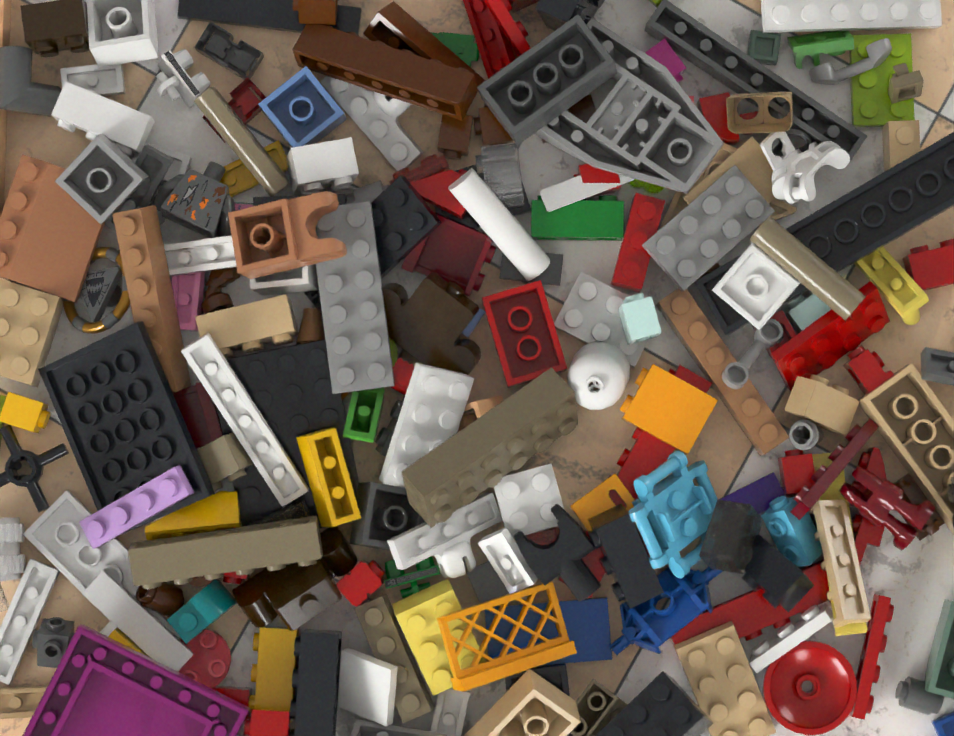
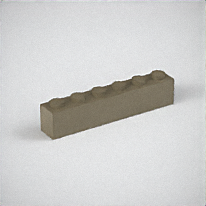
(225, 551)

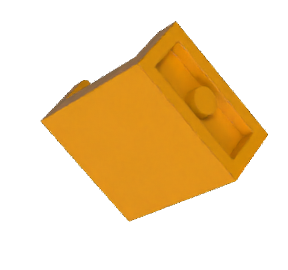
(668, 408)

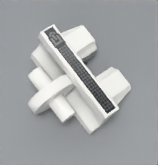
(175, 79)

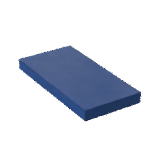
(584, 620)

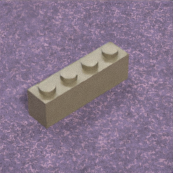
(391, 646)

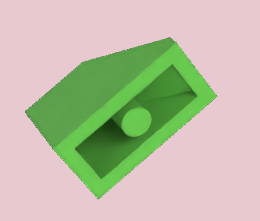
(364, 415)

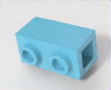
(792, 536)

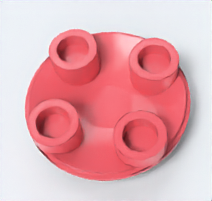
(210, 659)

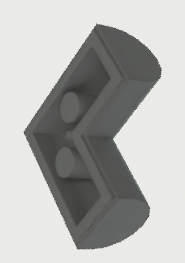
(16, 88)

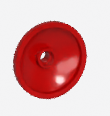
(831, 692)

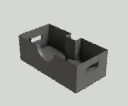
(227, 53)

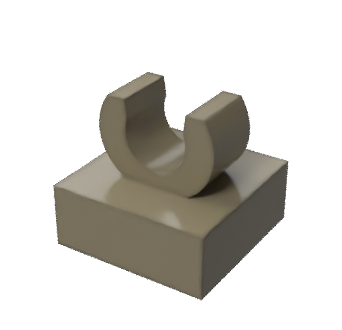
(904, 84)

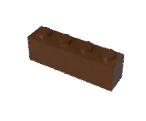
(402, 32)

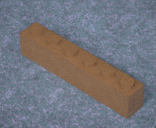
(151, 289)
(712, 358)

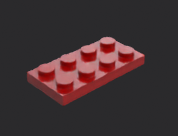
(830, 338)

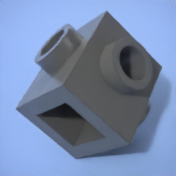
(52, 640)

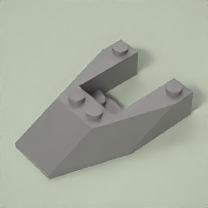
(642, 126)

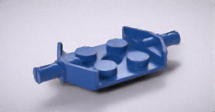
(653, 627)

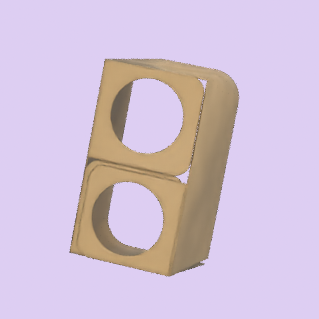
(739, 125)

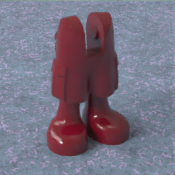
(882, 497)

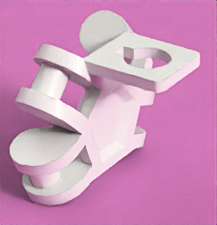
(800, 165)

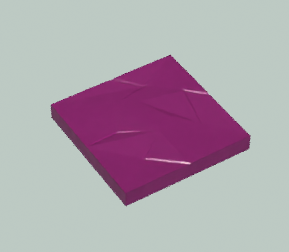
(120, 692)

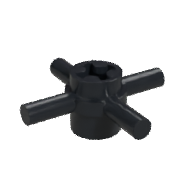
(35, 461)

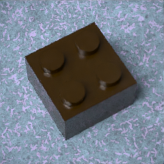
(56, 26)

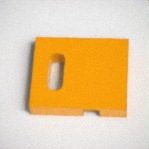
(598, 500)

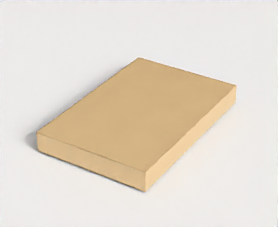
(751, 162)

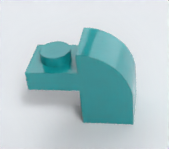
(202, 610)

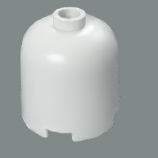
(602, 364)

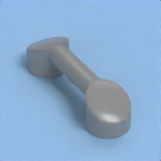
(877, 51)
(737, 373)

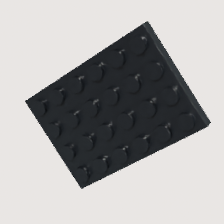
(295, 399)
(123, 418)

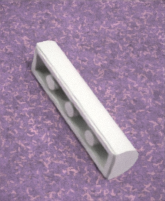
(500, 224)

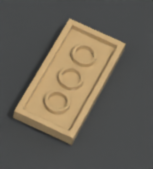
(724, 683)

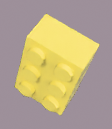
(419, 623)

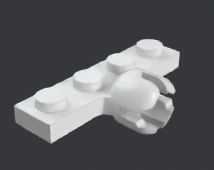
(378, 119)
(447, 540)

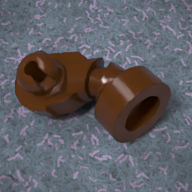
(214, 297)

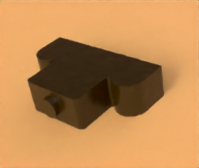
(432, 323)
(298, 591)

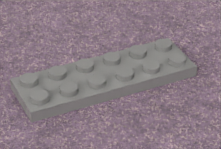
(354, 303)

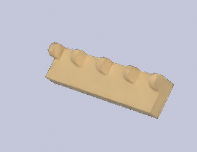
(840, 562)

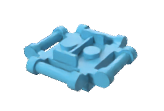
(673, 511)

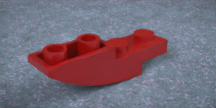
(863, 530)

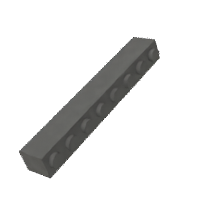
(747, 75)

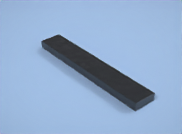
(261, 14)

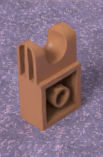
(290, 235)

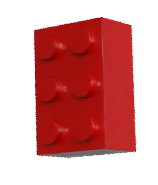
(523, 333)

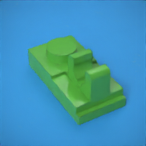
(825, 42)

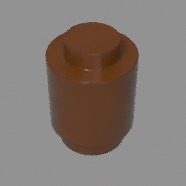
(163, 599)

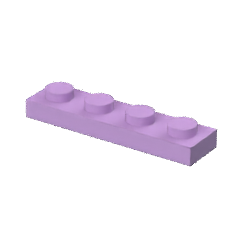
(136, 506)

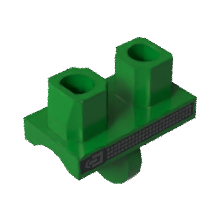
(397, 577)

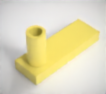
(894, 284)

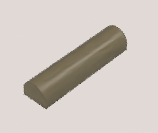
(242, 141)
(807, 268)

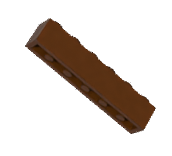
(386, 70)

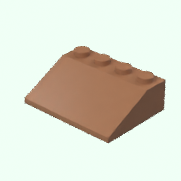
(45, 233)

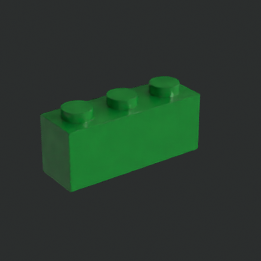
(579, 221)

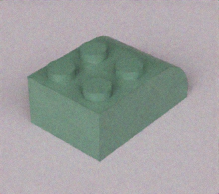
(940, 665)

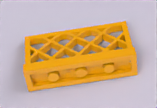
(506, 663)

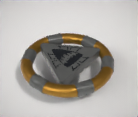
(99, 292)

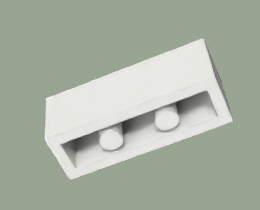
(101, 115)

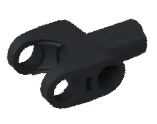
(562, 556)

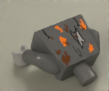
(197, 201)

